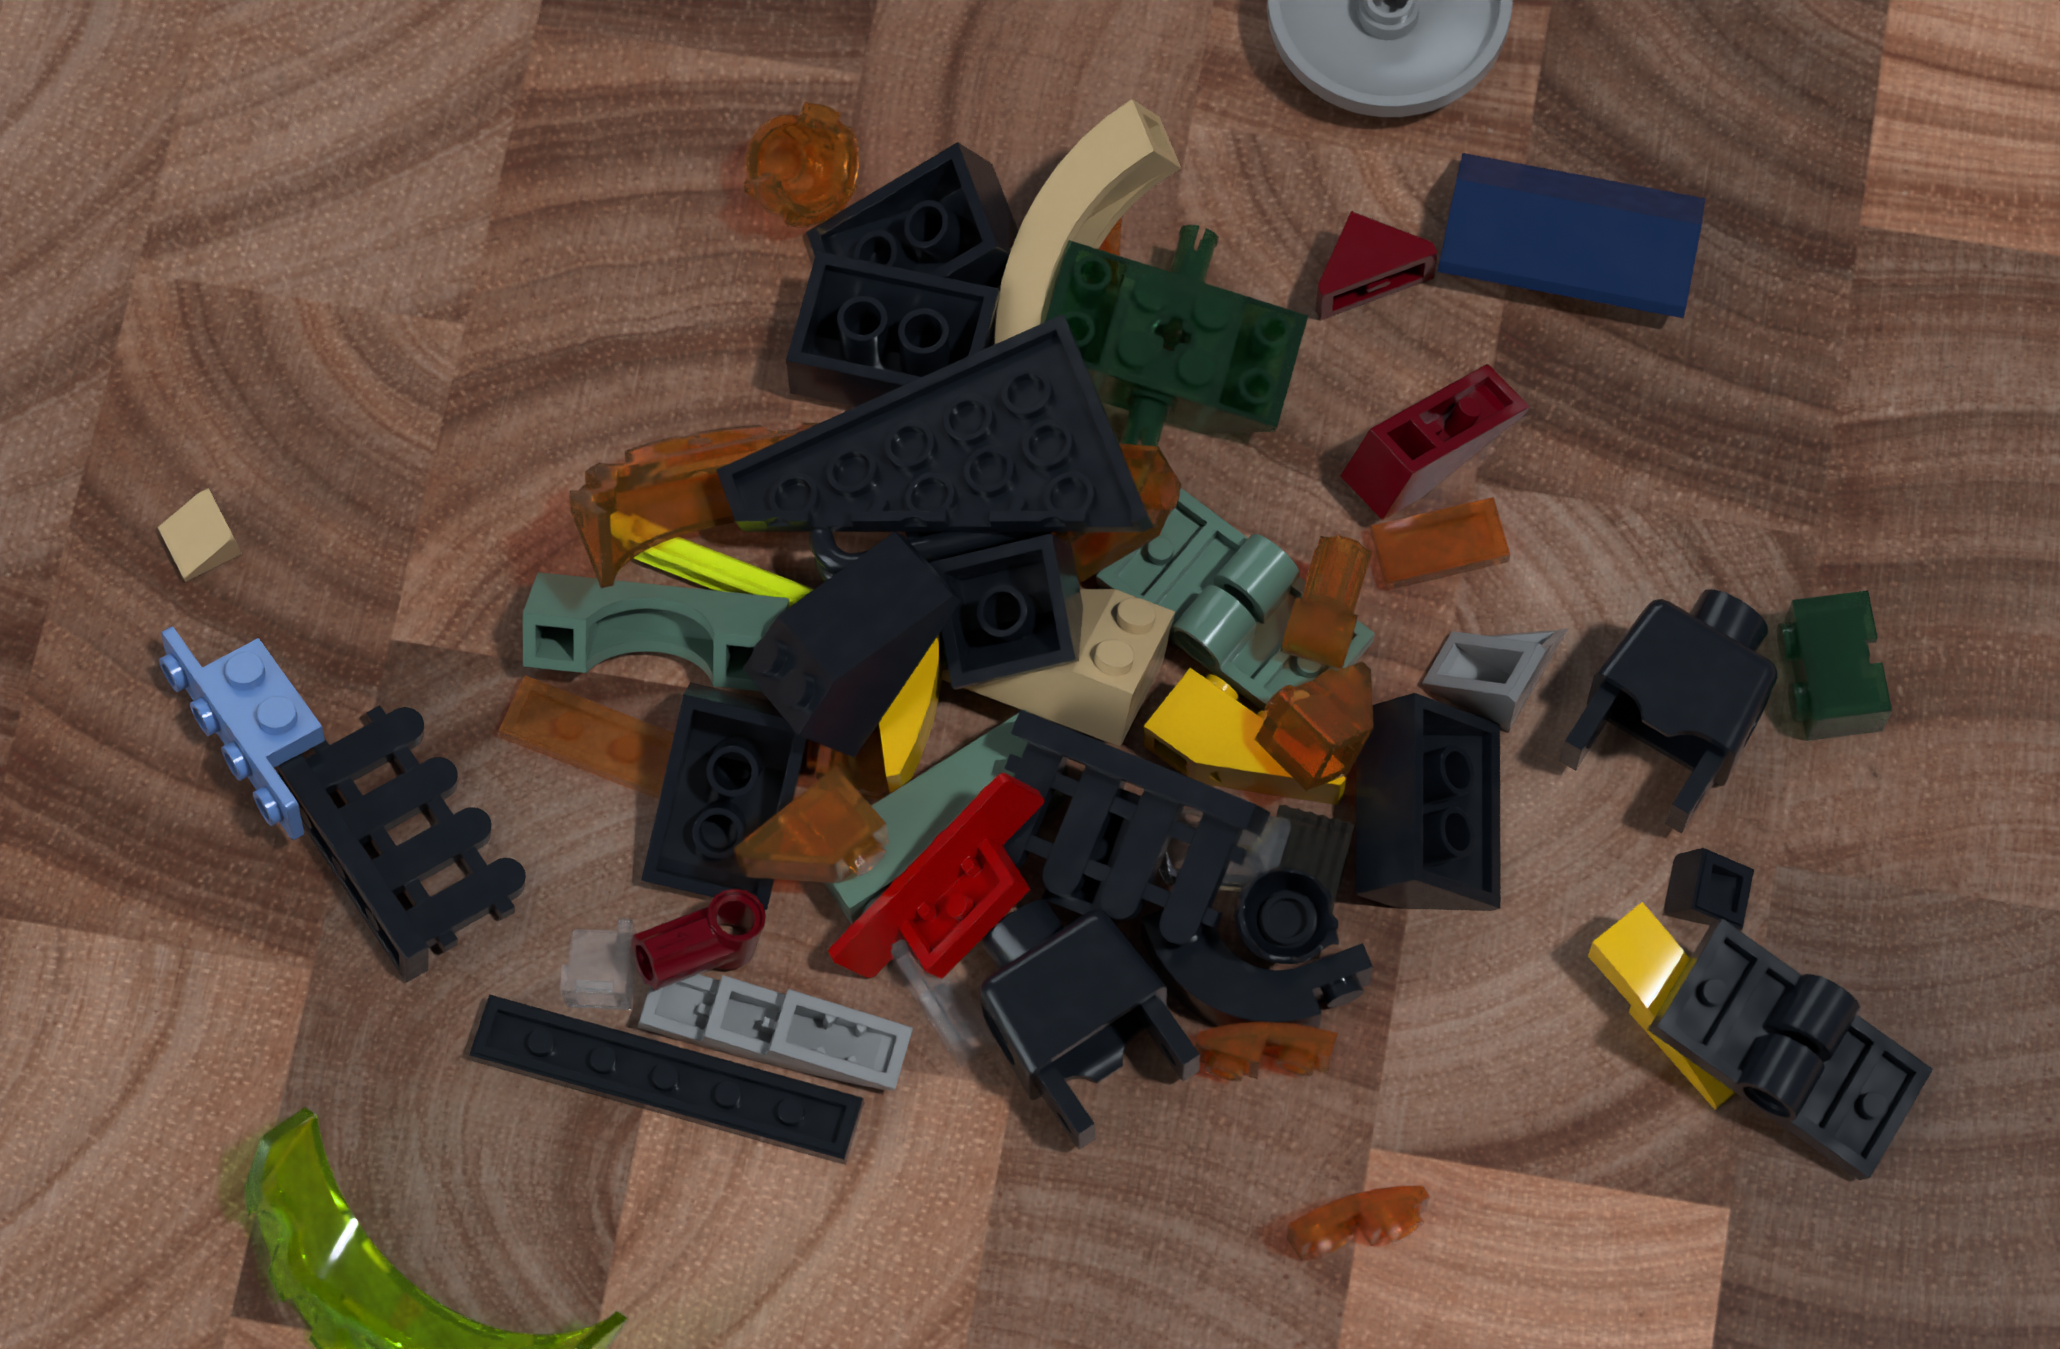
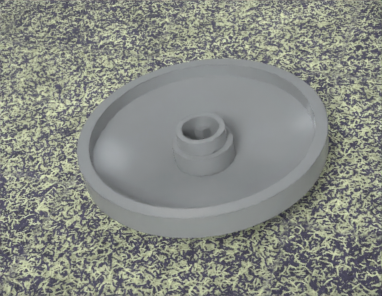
(1389, 53)

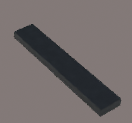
(667, 1079)

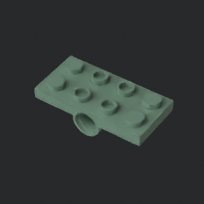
(1227, 599)

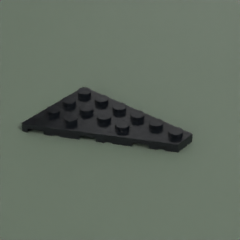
(971, 448)

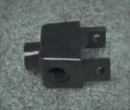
(1683, 689)
(1072, 1005)

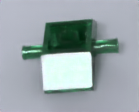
(1228, 348)

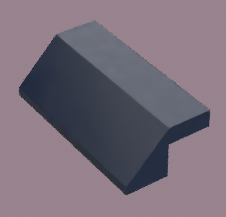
(1572, 235)

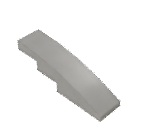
(780, 1029)

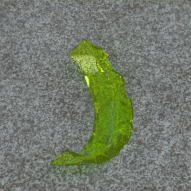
(340, 1275)

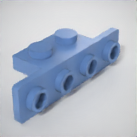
(254, 715)

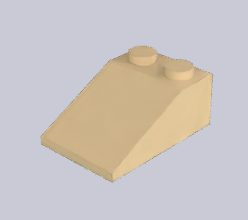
(1117, 664)

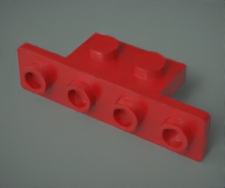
(950, 890)

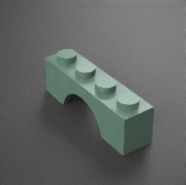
(579, 624)

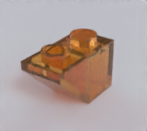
(1320, 725)

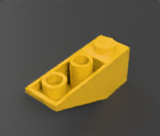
(1212, 740)

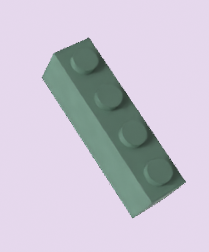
(928, 807)

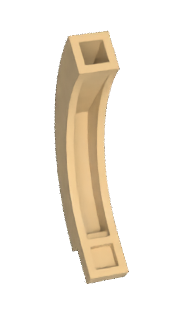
(1081, 204)

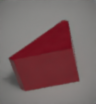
(1371, 264)

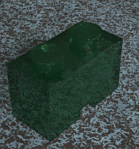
(1829, 653)

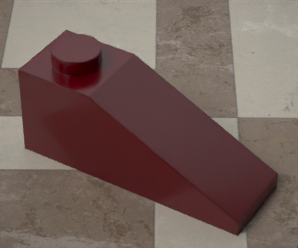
(1431, 440)

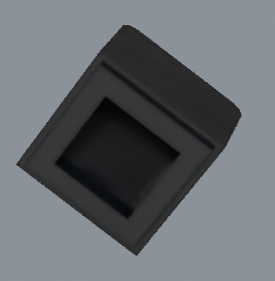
(1708, 888)

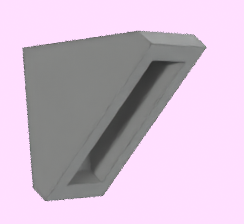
(1492, 672)

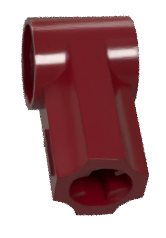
(698, 942)

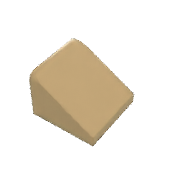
(199, 536)

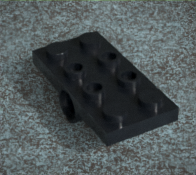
(1791, 1048)

